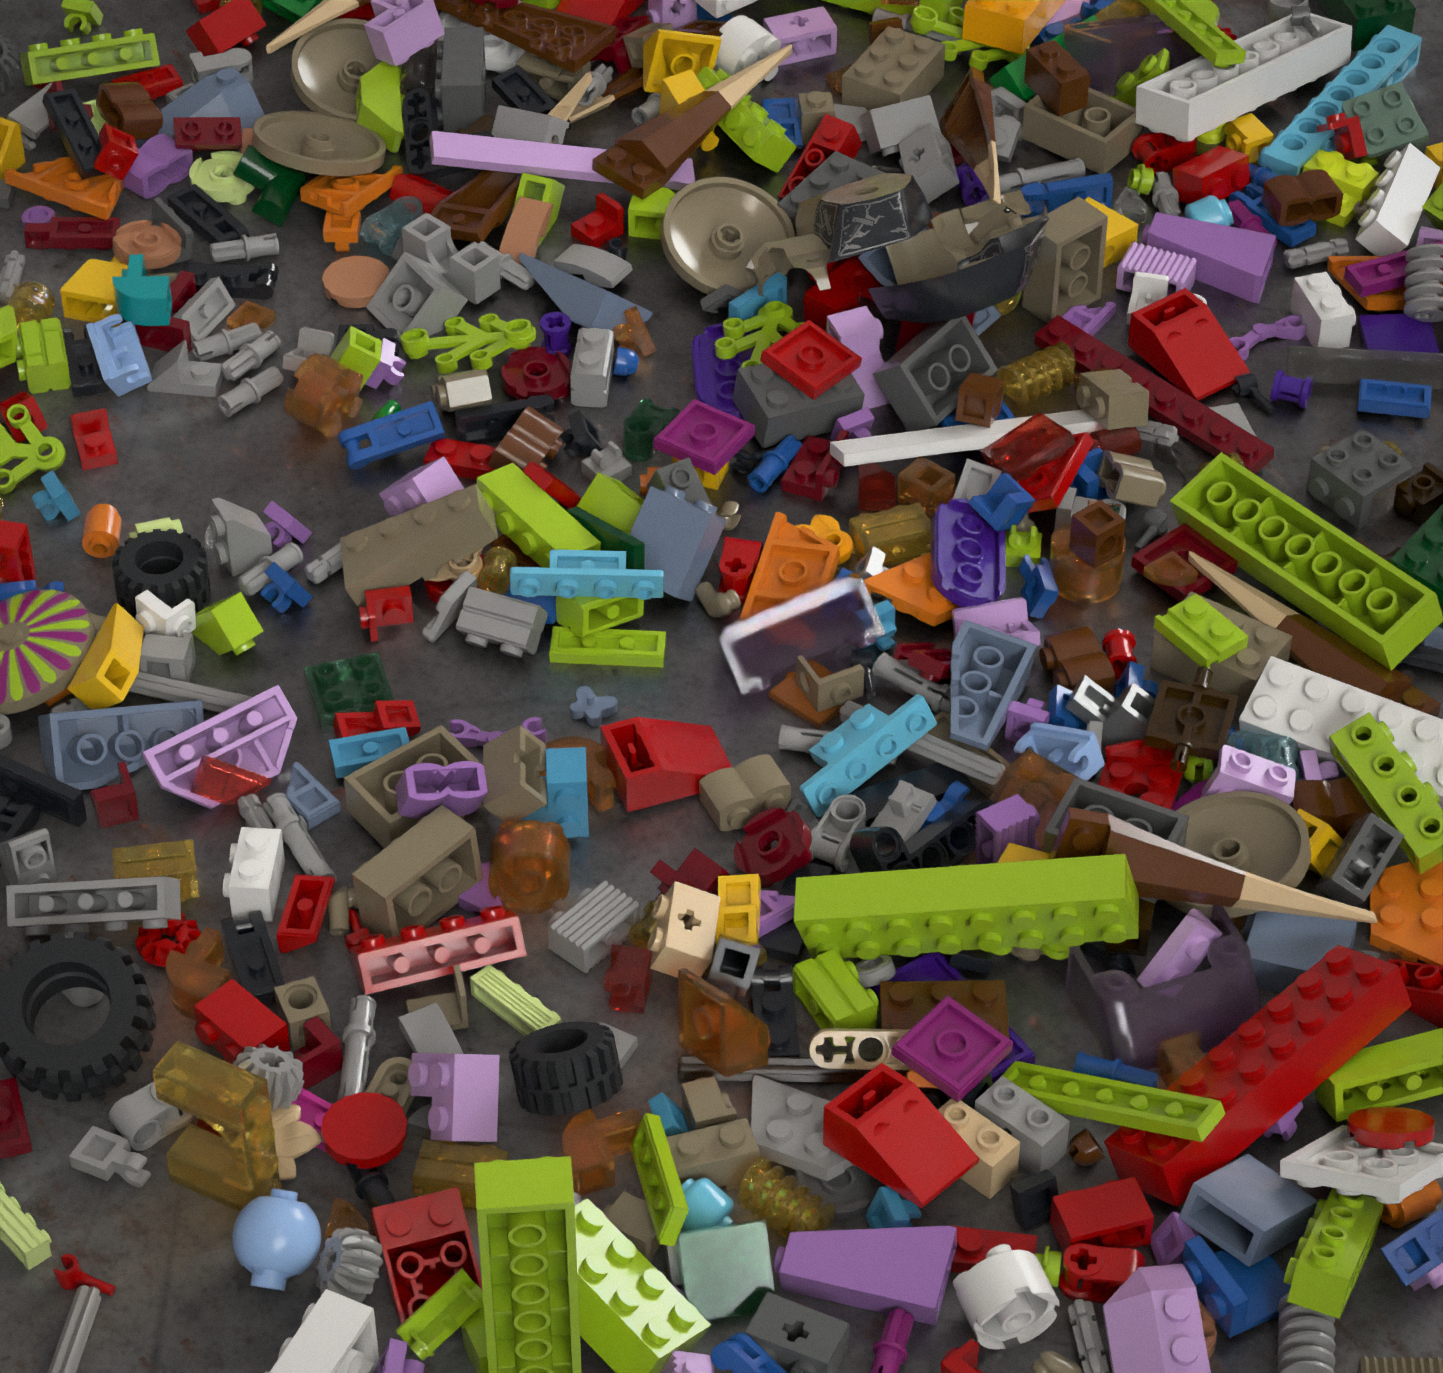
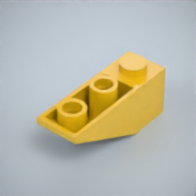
(110, 661)

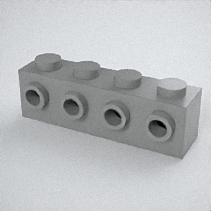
(93, 903)

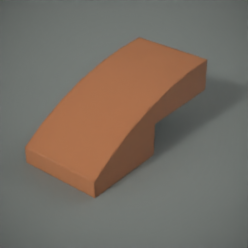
(525, 227)

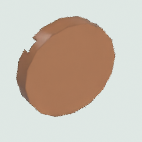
(158, 244)
(354, 280)

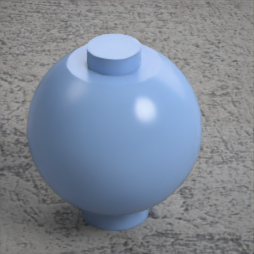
(276, 1238)

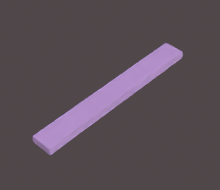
(529, 157)

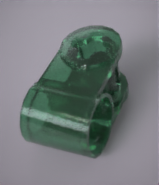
(642, 428)

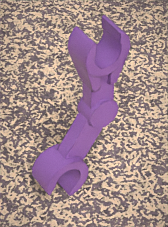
(1285, 328)
(472, 736)

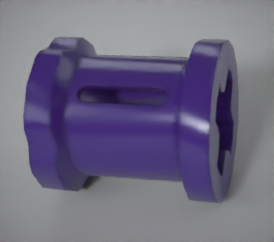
(967, 186)
(554, 334)
(1291, 389)

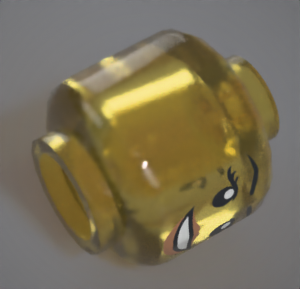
(32, 302)

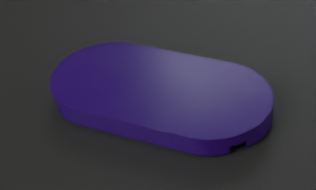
(715, 376)
(966, 555)

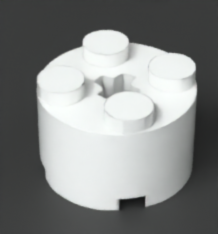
(745, 44)
(1006, 1297)

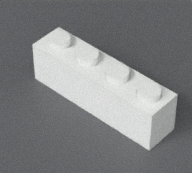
(1397, 201)

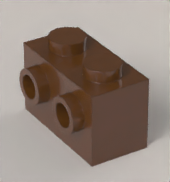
(1057, 77)

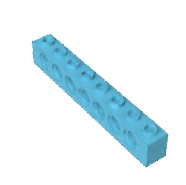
(1380, 64)

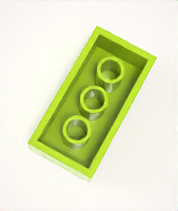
(625, 1302)

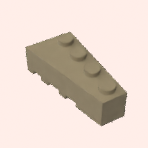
(416, 542)

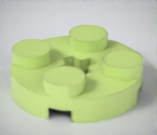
(209, 177)

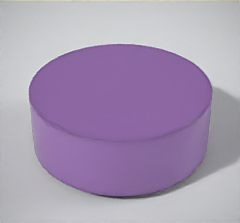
(37, 214)

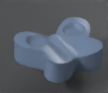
(592, 707)

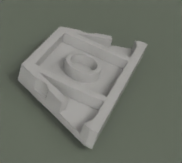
(791, 1129)

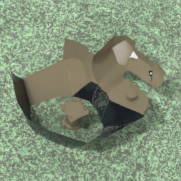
(845, 224)
(959, 272)

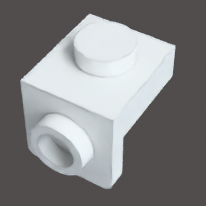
(1146, 290)
(163, 620)

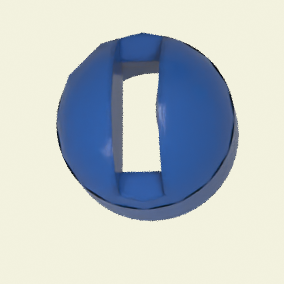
(625, 362)

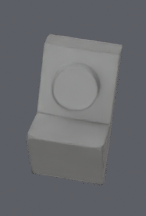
(180, 376)

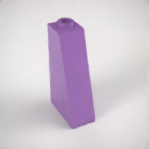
(1225, 255)
(871, 1268)

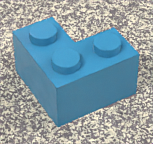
(565, 791)

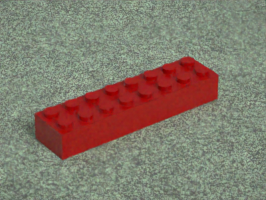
(1267, 1068)

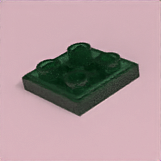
(347, 686)
(726, 1268)

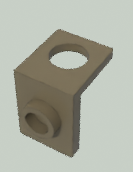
(831, 689)
(451, 1004)

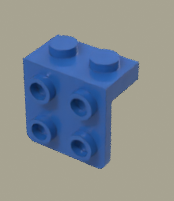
(1232, 1291)

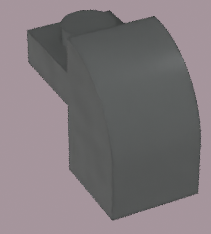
(1122, 717)

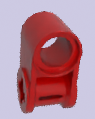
(1165, 151)
(739, 565)
(1102, 1271)

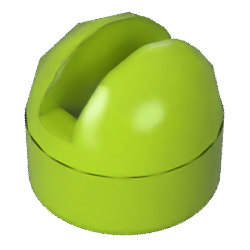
(1199, 774)

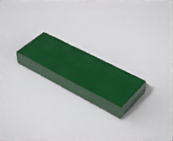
(612, 538)

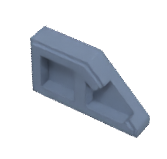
(310, 797)

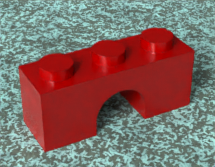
(847, 285)

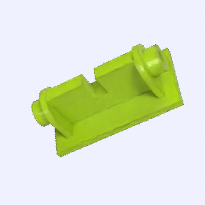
(441, 1315)

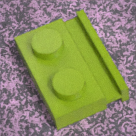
(1201, 631)

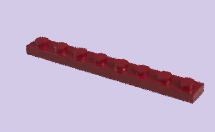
(1166, 402)

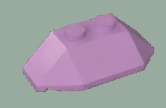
(247, 736)
(1156, 1323)

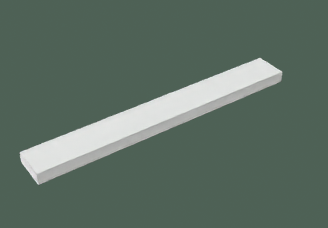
(944, 439)

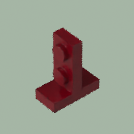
(168, 337)

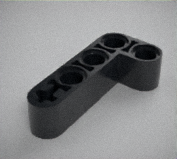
(937, 845)

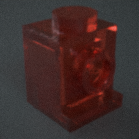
(629, 978)

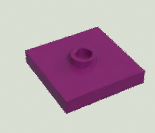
(704, 436)
(952, 1048)

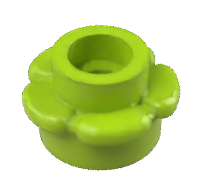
(1141, 179)
(1051, 1264)

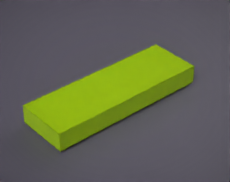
(609, 647)

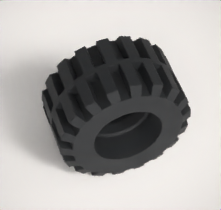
(165, 565)
(566, 1068)

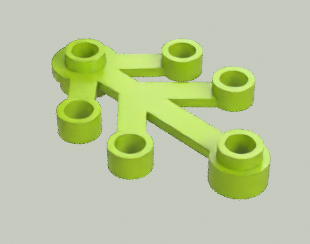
(925, 19)
(772, 318)
(468, 339)
(31, 452)

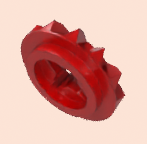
(155, 950)

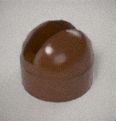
(1085, 1149)

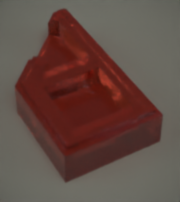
(875, 488)
(225, 781)

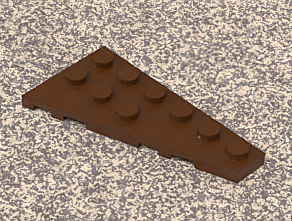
(541, 31)

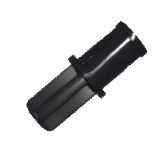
(371, 1185)

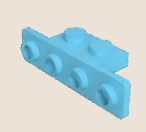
(586, 575)
(863, 748)

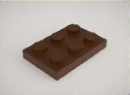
(909, 1001)

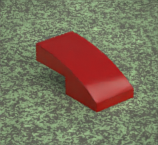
(385, 716)

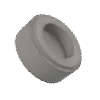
(875, 970)

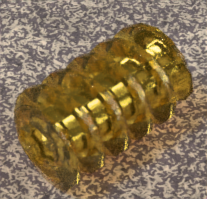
(1038, 373)
(781, 1202)

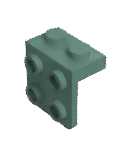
(1387, 120)

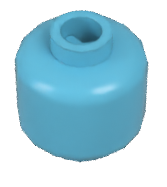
(1210, 210)
(706, 1204)

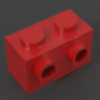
(226, 28)
(1212, 173)
(236, 1019)
(1103, 1216)

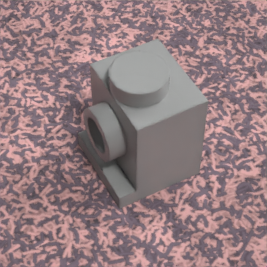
(168, 656)

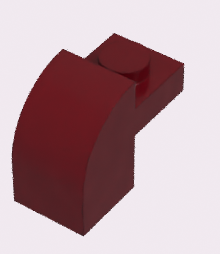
(695, 871)

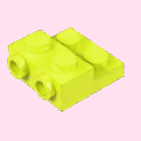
(1351, 178)

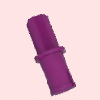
(1245, 219)
(891, 1349)

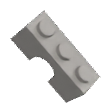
(471, 270)

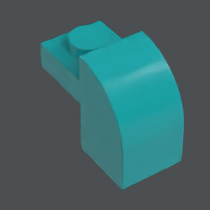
(142, 297)

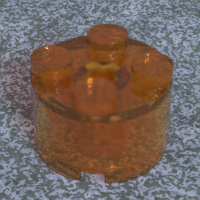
(324, 394)
(1079, 579)
(529, 865)

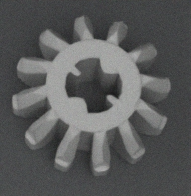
(279, 1068)
(349, 1263)

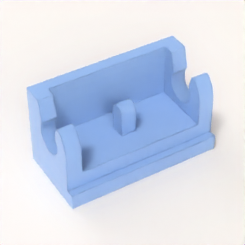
(119, 354)
(1064, 746)

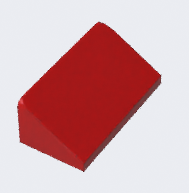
(419, 187)
(304, 911)

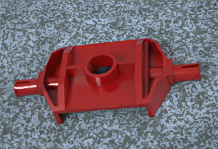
(1141, 771)

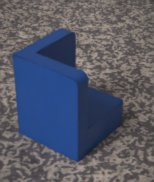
(1086, 479)
(1004, 503)

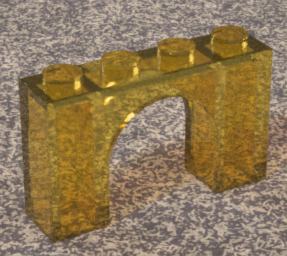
(239, 1108)

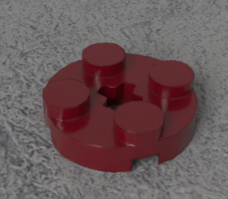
(552, 369)
(786, 857)

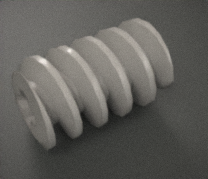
(1423, 283)
(1304, 1340)

